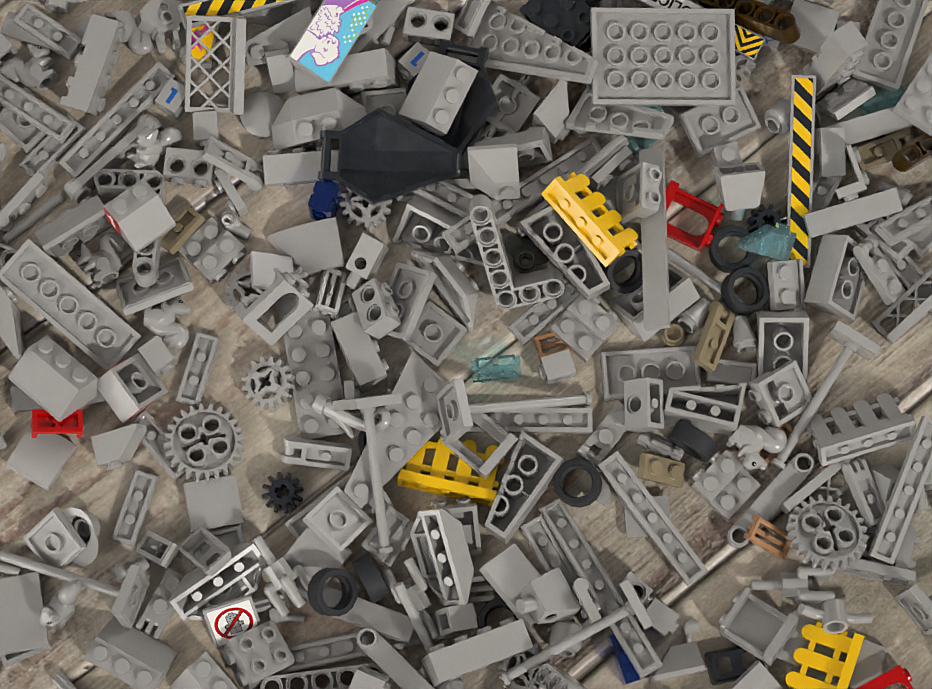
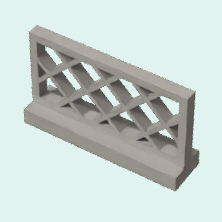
(236, 64)

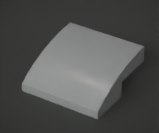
(814, 23)
(41, 457)
(213, 503)
(314, 554)

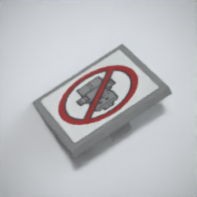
(231, 619)

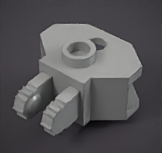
(161, 22)

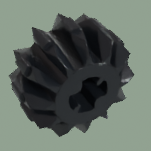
(763, 215)
(279, 485)

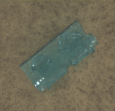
(882, 100)
(507, 368)

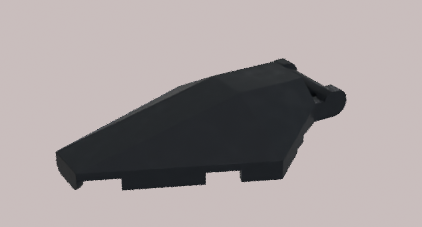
(478, 102)
(387, 158)

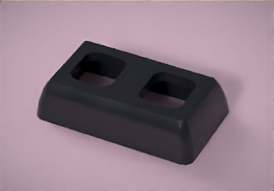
(734, 654)

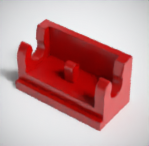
(45, 423)

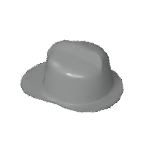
(89, 529)

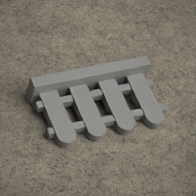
(861, 440)
(877, 570)

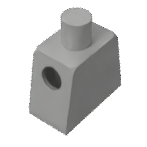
(739, 187)
(366, 250)
(548, 599)

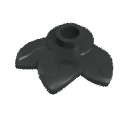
(524, 248)

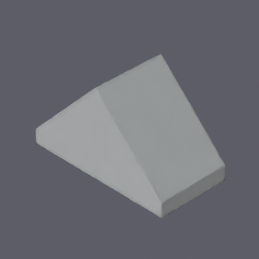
(158, 549)

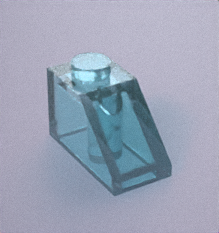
(770, 241)

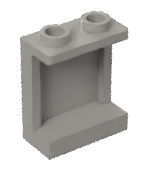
(757, 626)

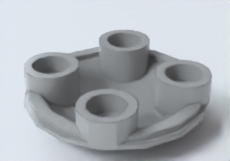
(260, 113)

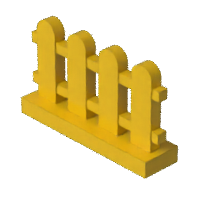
(584, 223)
(438, 471)
(822, 663)

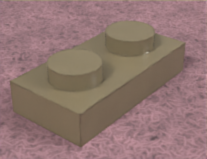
(187, 222)
(661, 470)

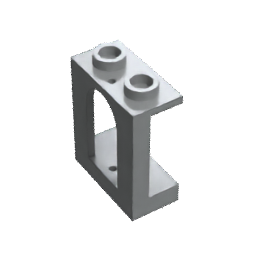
(283, 285)
(506, 440)

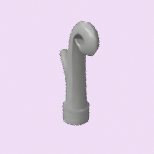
(345, 419)

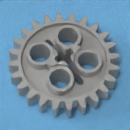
(196, 423)
(827, 533)

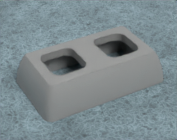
(196, 541)

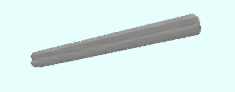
(587, 169)

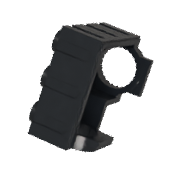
(562, 18)

